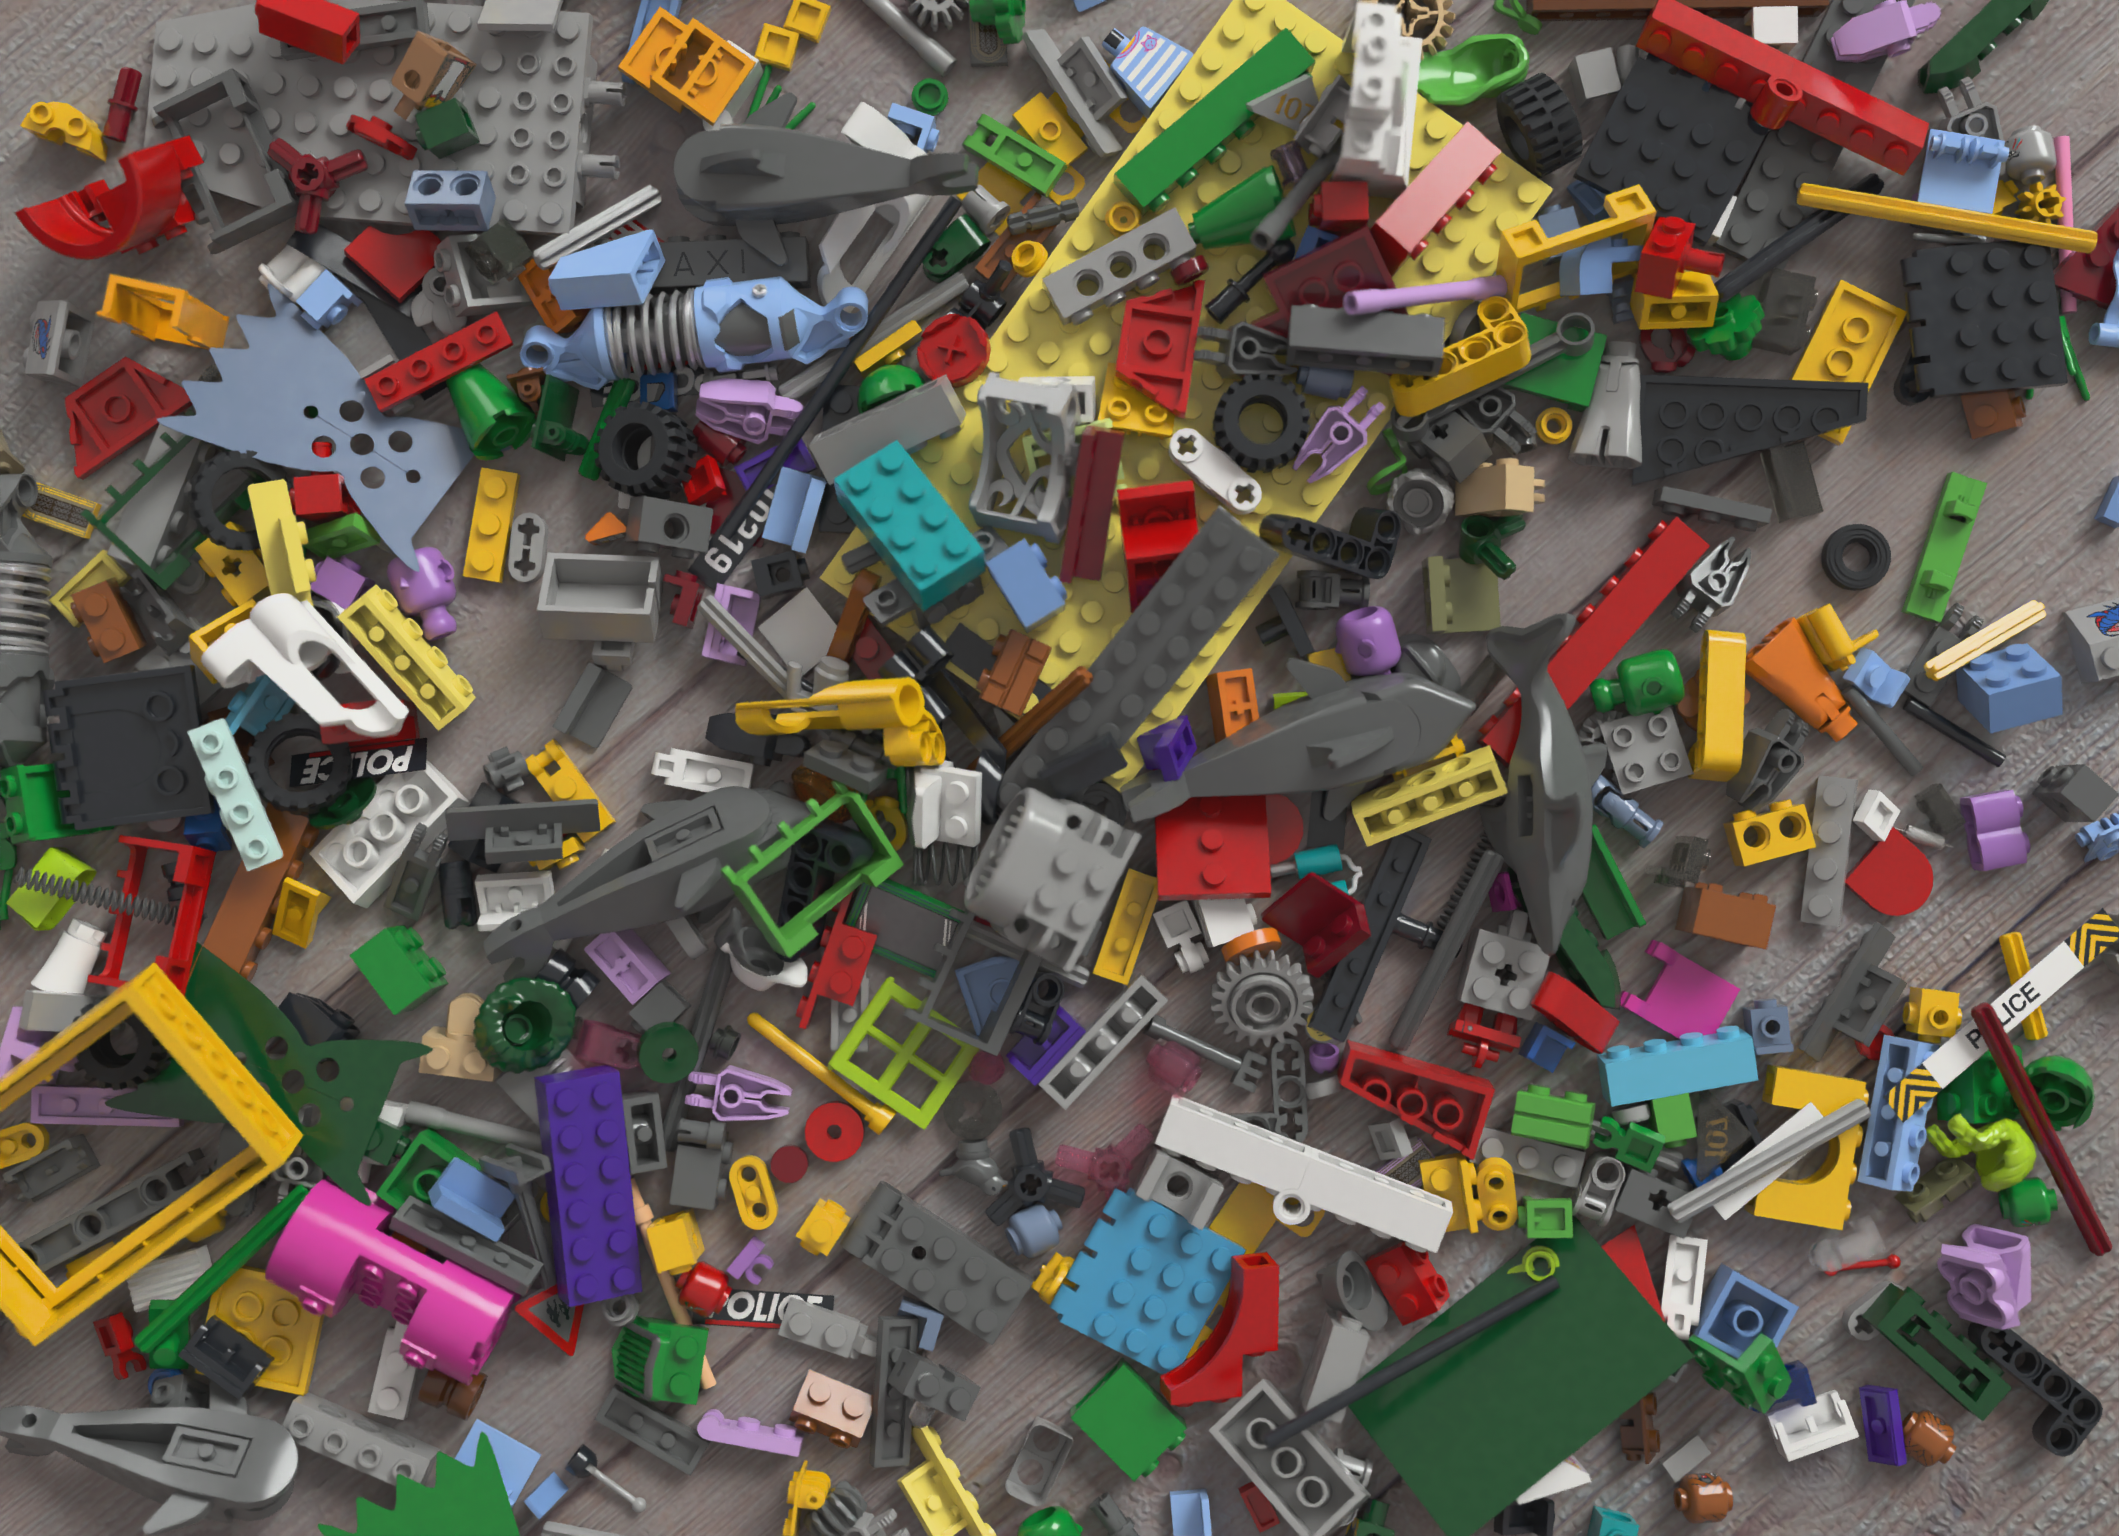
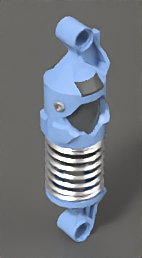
(708, 326)

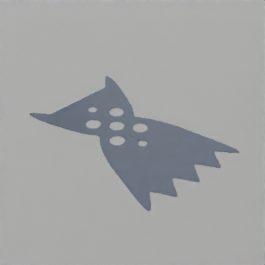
(298, 367)

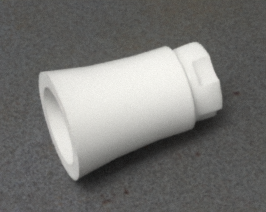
(71, 959)

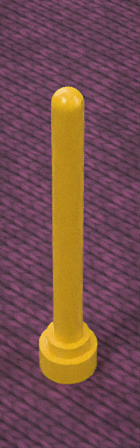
(876, 1114)

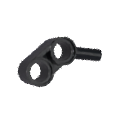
(982, 299)

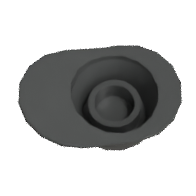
(1427, 660)
(1353, 1290)

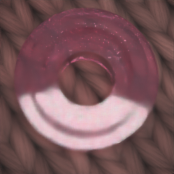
(986, 1067)

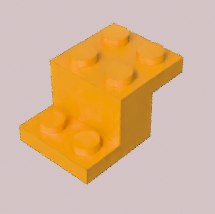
(686, 66)

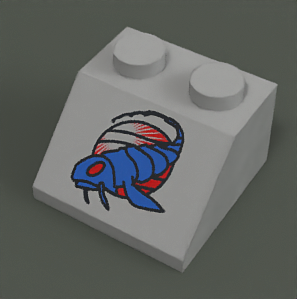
(59, 343)
(2095, 640)

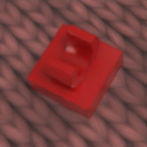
(705, 482)

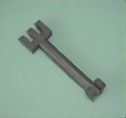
(1241, 1066)

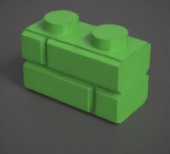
(1553, 1117)

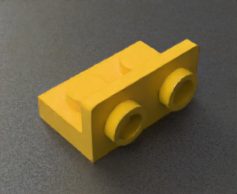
(1452, 1179)

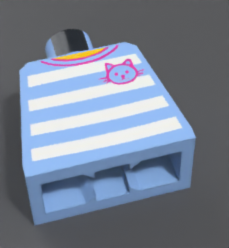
(1145, 65)

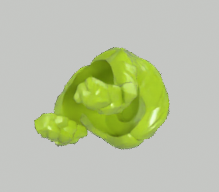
(2001, 1150)

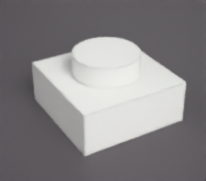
(1876, 815)

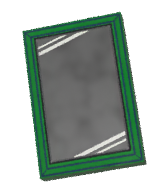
(905, 924)

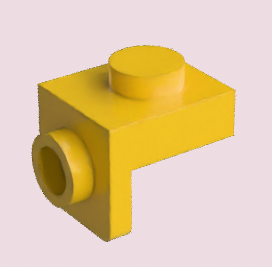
(570, 850)

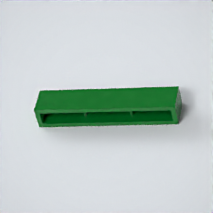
(1210, 125)

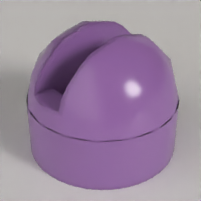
(1323, 1057)

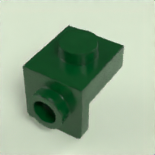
(388, 1142)

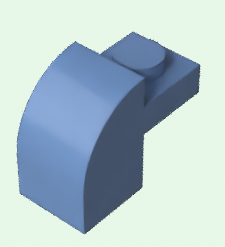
(1589, 267)

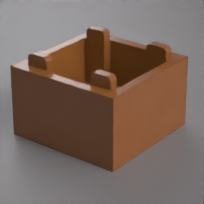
(1726, 917)

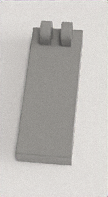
(55, 1010)

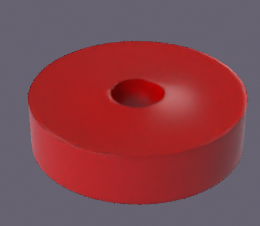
(837, 1114)

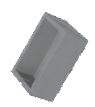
(600, 597)

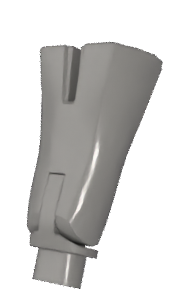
(1611, 424)

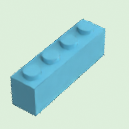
(1677, 1066)

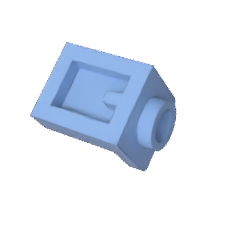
(915, 123)
(1876, 679)

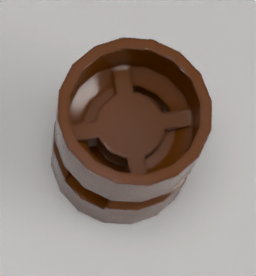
(458, 1398)

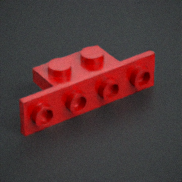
(439, 362)
(842, 964)

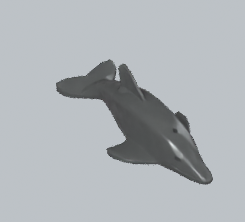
(1549, 803)

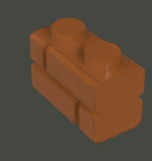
(1014, 672)

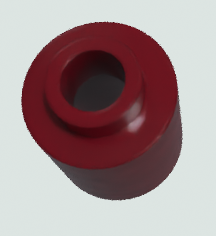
(719, 445)

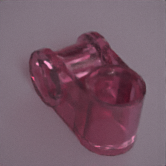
(606, 1044)

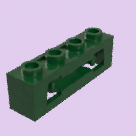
(1981, 1389)

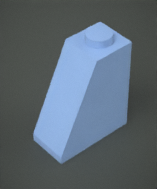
(608, 273)

